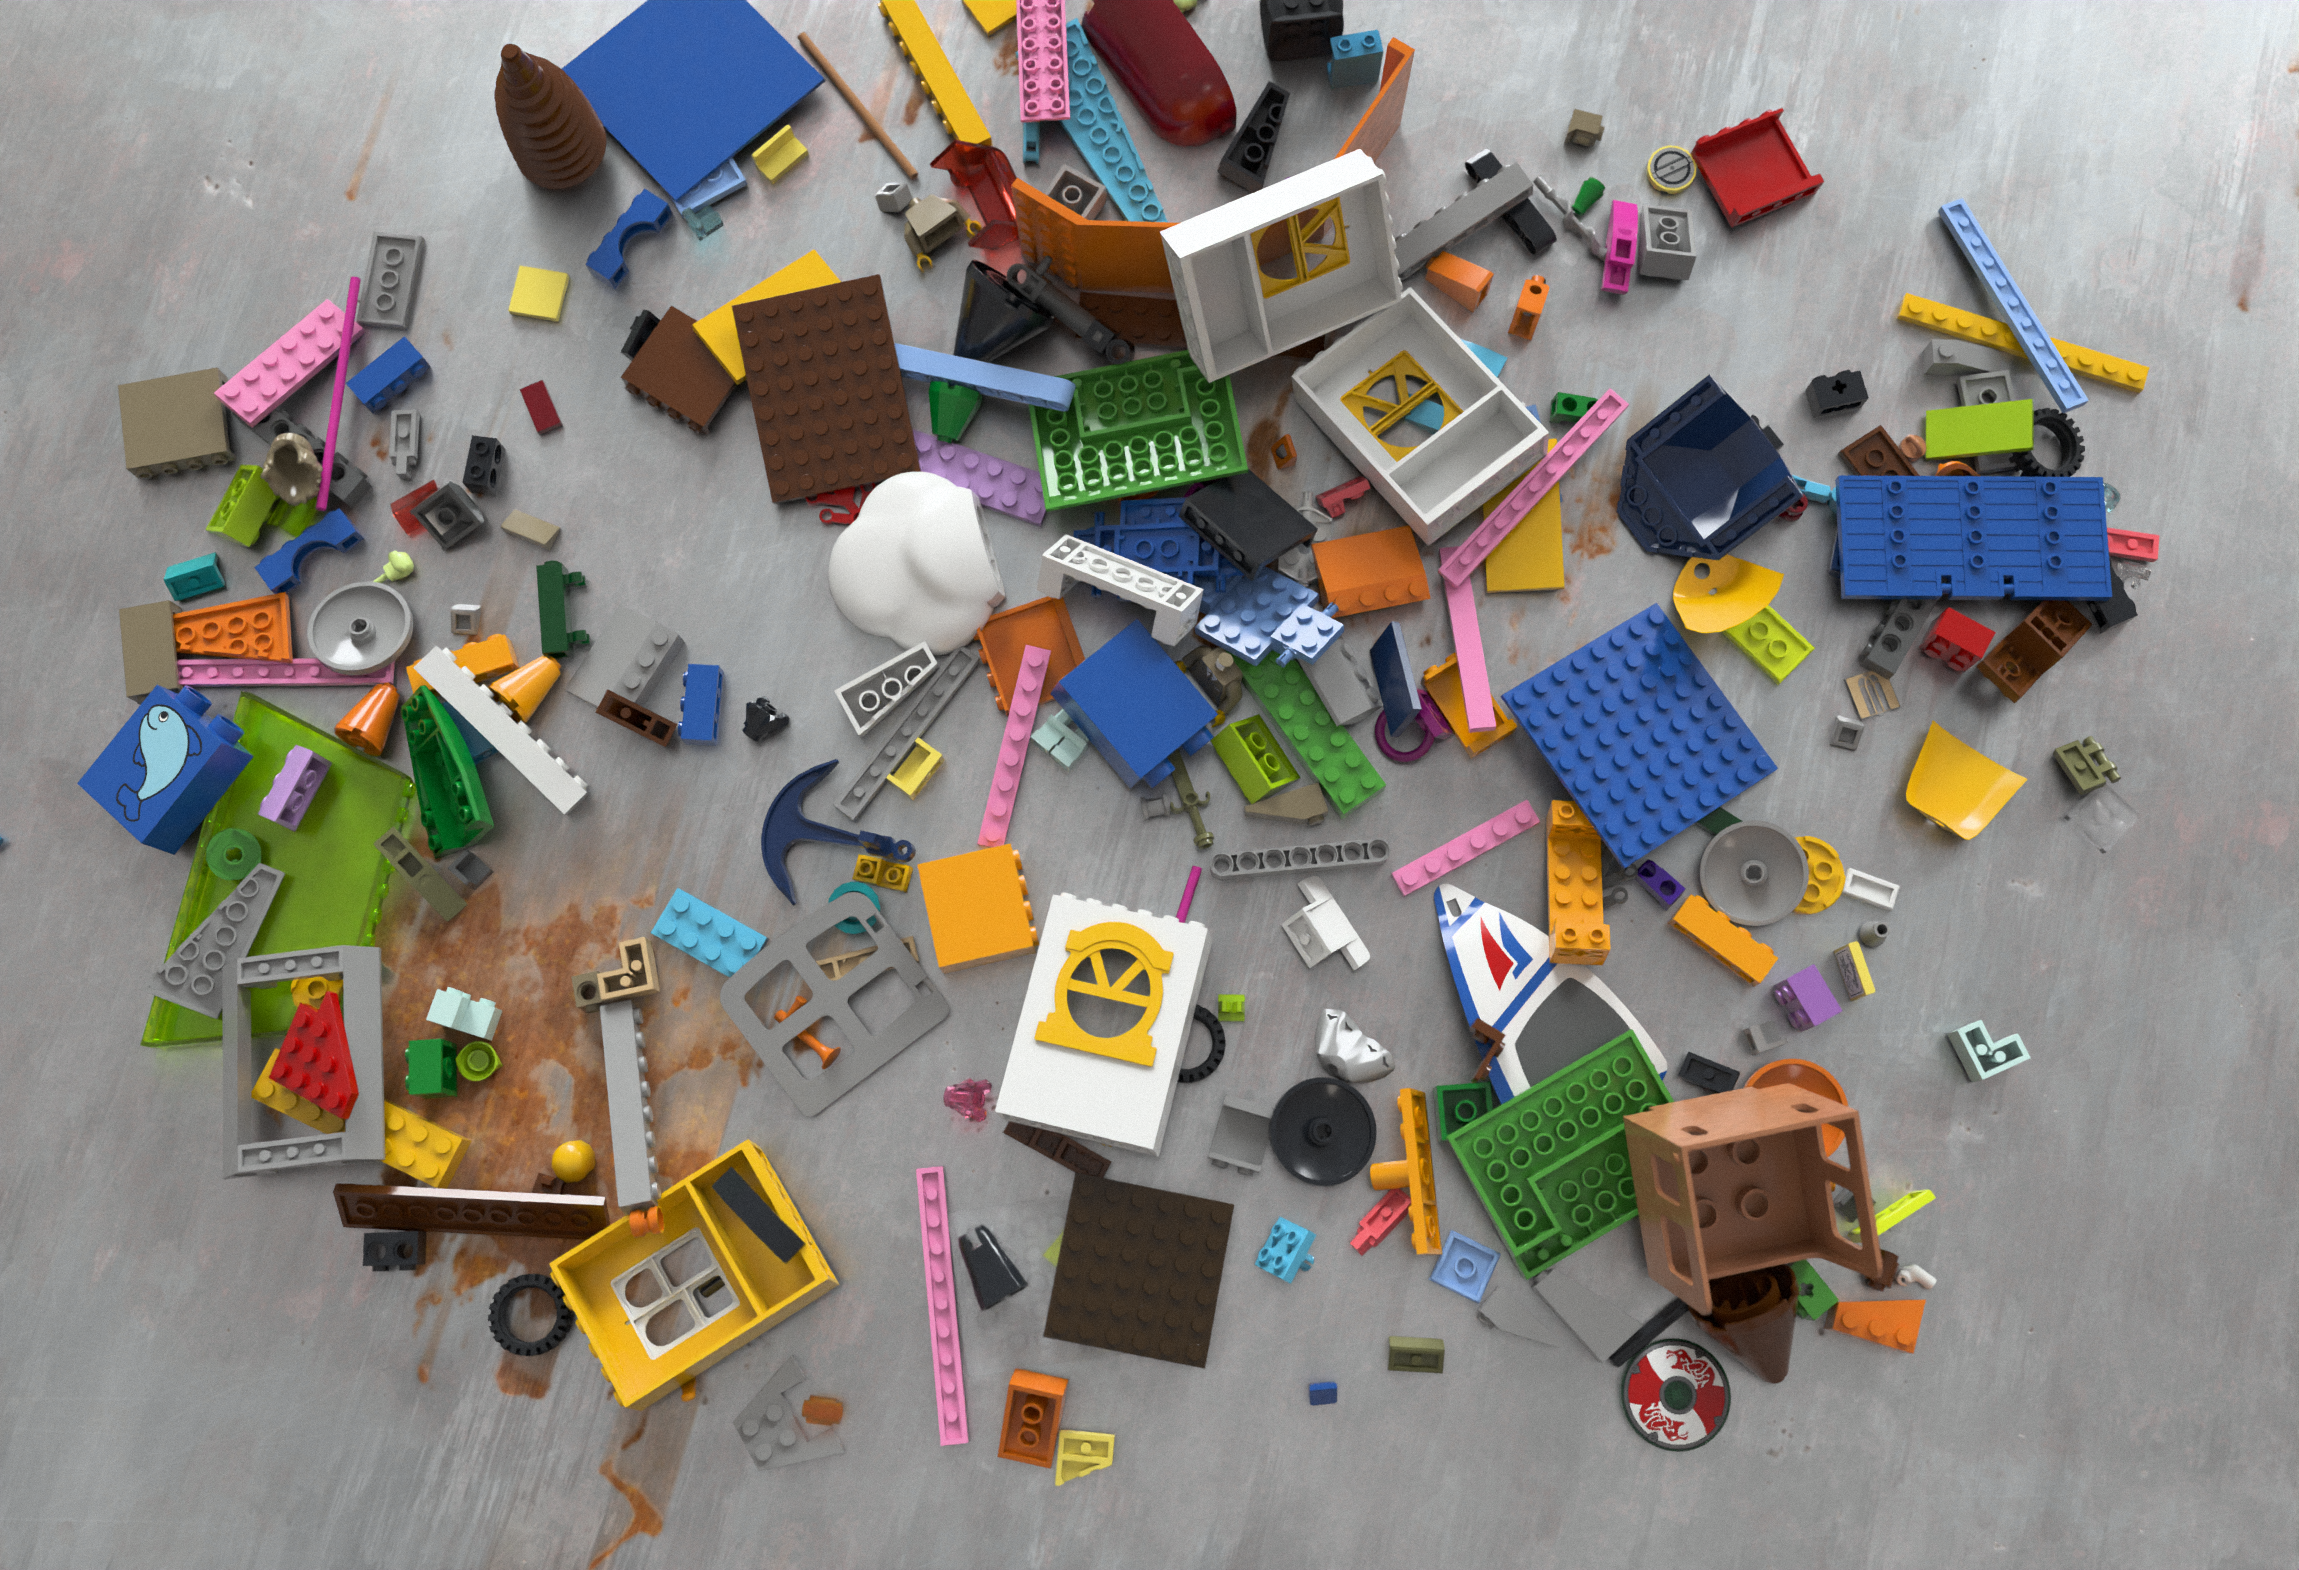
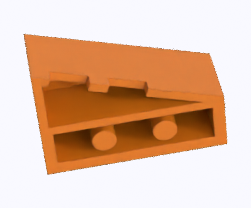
(1882, 1322)

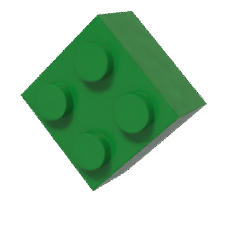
(431, 1068)
(1460, 1105)

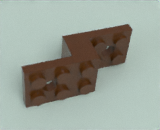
(2033, 647)

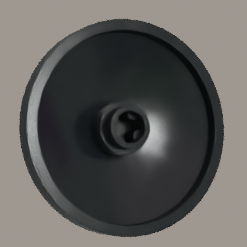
(1322, 1131)

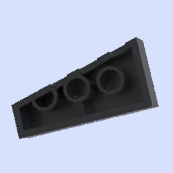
(1252, 147)

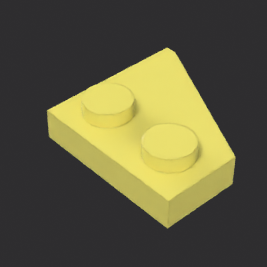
(1082, 1453)

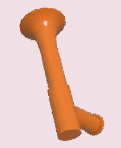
(826, 1054)

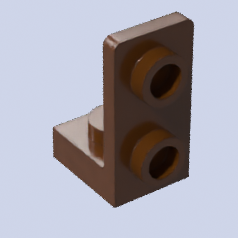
(1486, 1033)

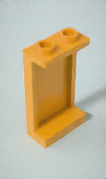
(1446, 692)

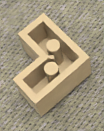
(635, 978)

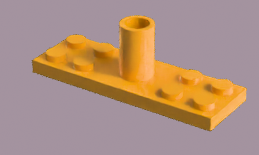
(1414, 1173)

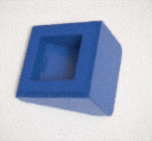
(1322, 1393)

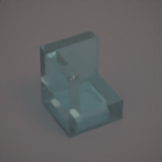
(703, 222)

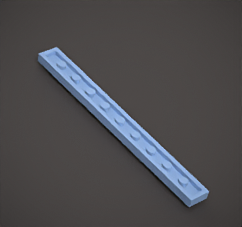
(2013, 306)

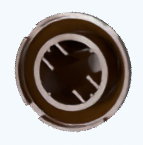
(1754, 1318)

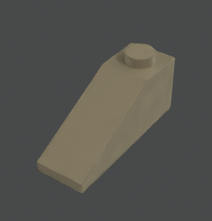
(1295, 806)

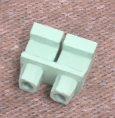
(1061, 742)

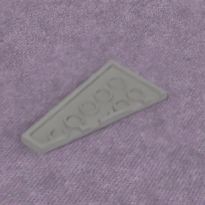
(195, 970)

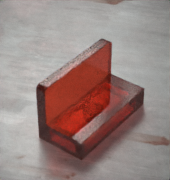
(402, 506)

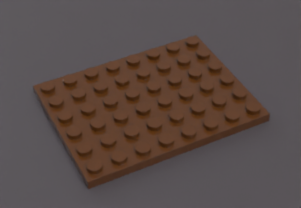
(826, 388)

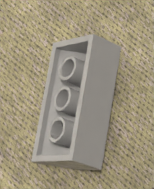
(1342, 684)

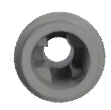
(1870, 935)

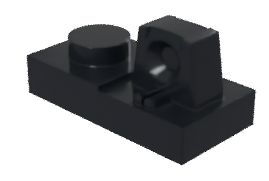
(641, 330)
(1708, 1074)

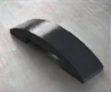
(758, 1215)

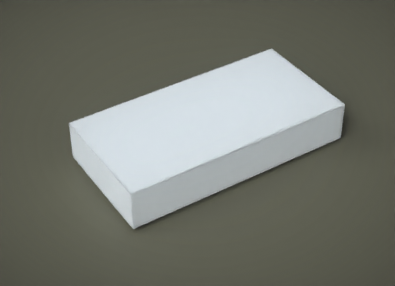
(1870, 889)

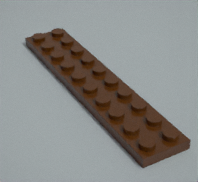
(1158, 324)
(471, 1211)

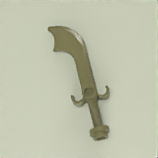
(1190, 801)

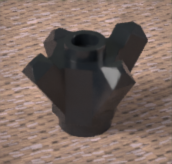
(762, 719)

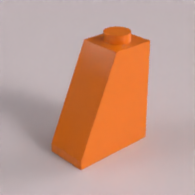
(1459, 279)

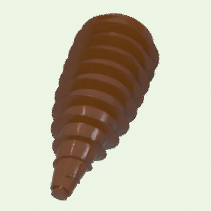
(547, 121)

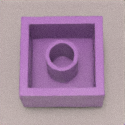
(1806, 998)

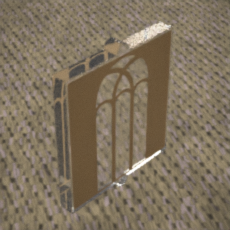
(1871, 694)

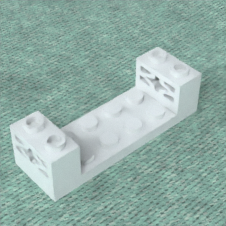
(1172, 599)

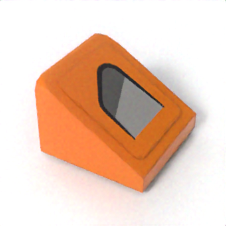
(1284, 452)

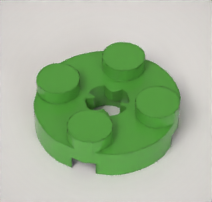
(236, 868)

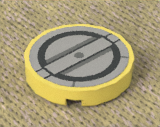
(1671, 169)

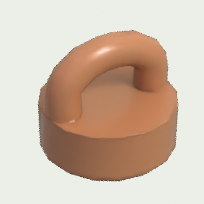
(1913, 447)

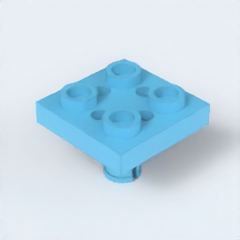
(1286, 1250)

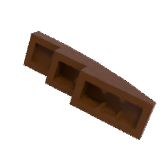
(1059, 1149)

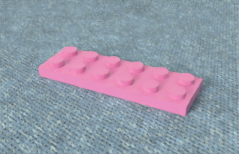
(286, 364)

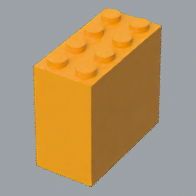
(978, 908)

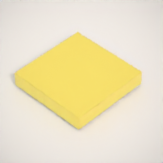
(539, 293)

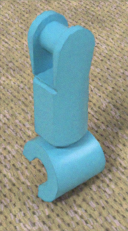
(1031, 138)
(1818, 492)

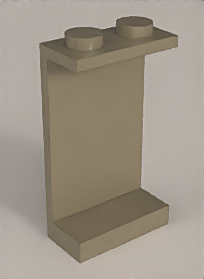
(149, 648)

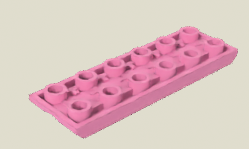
(1043, 60)

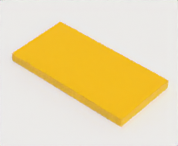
(719, 327)
(1533, 551)

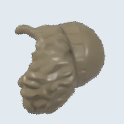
(292, 469)

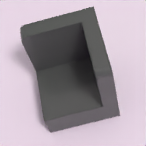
(470, 869)
(1845, 1205)

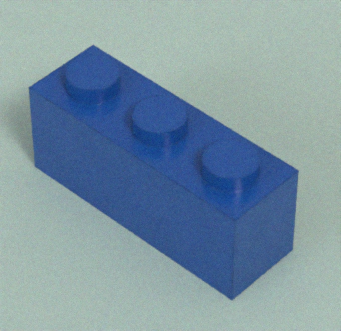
(388, 375)
(701, 704)

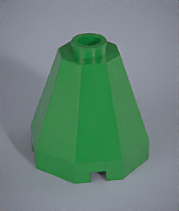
(951, 409)

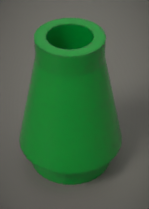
(1588, 195)

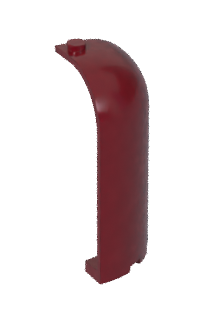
(1162, 69)

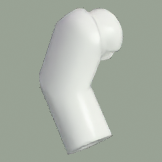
(1914, 1273)

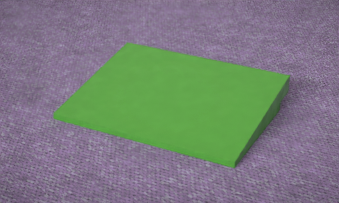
(1137, 432)
(1558, 1154)

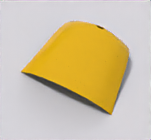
(1740, 594)
(1958, 784)

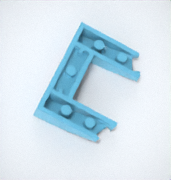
(1430, 415)

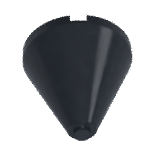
(994, 315)

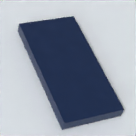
(1395, 679)

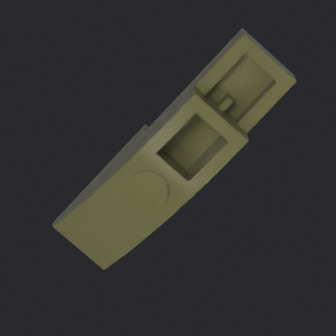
(420, 874)

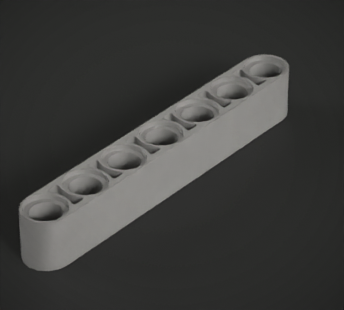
(1311, 852)

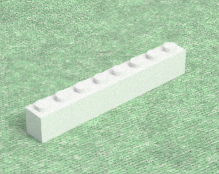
(501, 730)

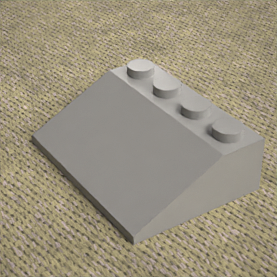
(626, 659)

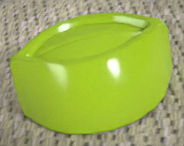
(478, 1061)

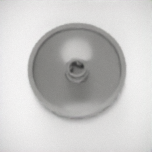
(360, 628)
(1754, 873)

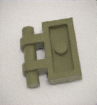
(2080, 767)

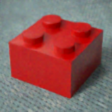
(1956, 640)

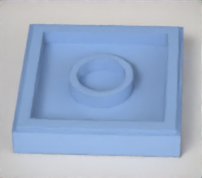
(1464, 1266)

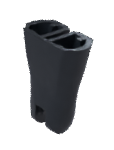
(990, 1269)

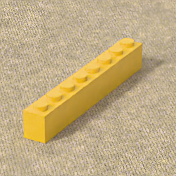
(935, 71)

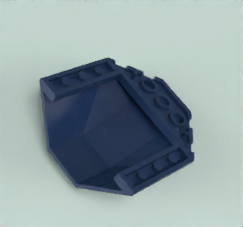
(1702, 477)

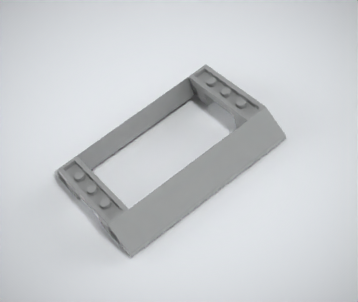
(364, 1031)

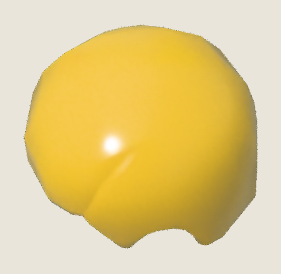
(573, 1161)

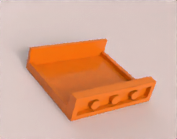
(1037, 624)

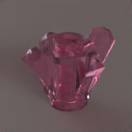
(968, 1098)

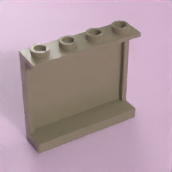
(174, 423)

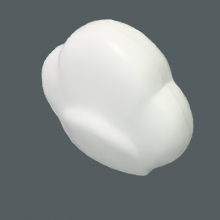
(917, 564)

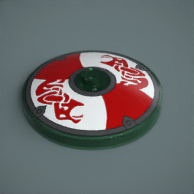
(1675, 1394)

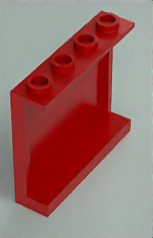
(1753, 168)

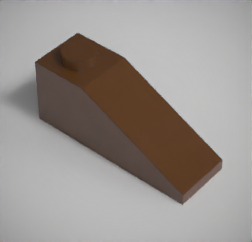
(636, 718)

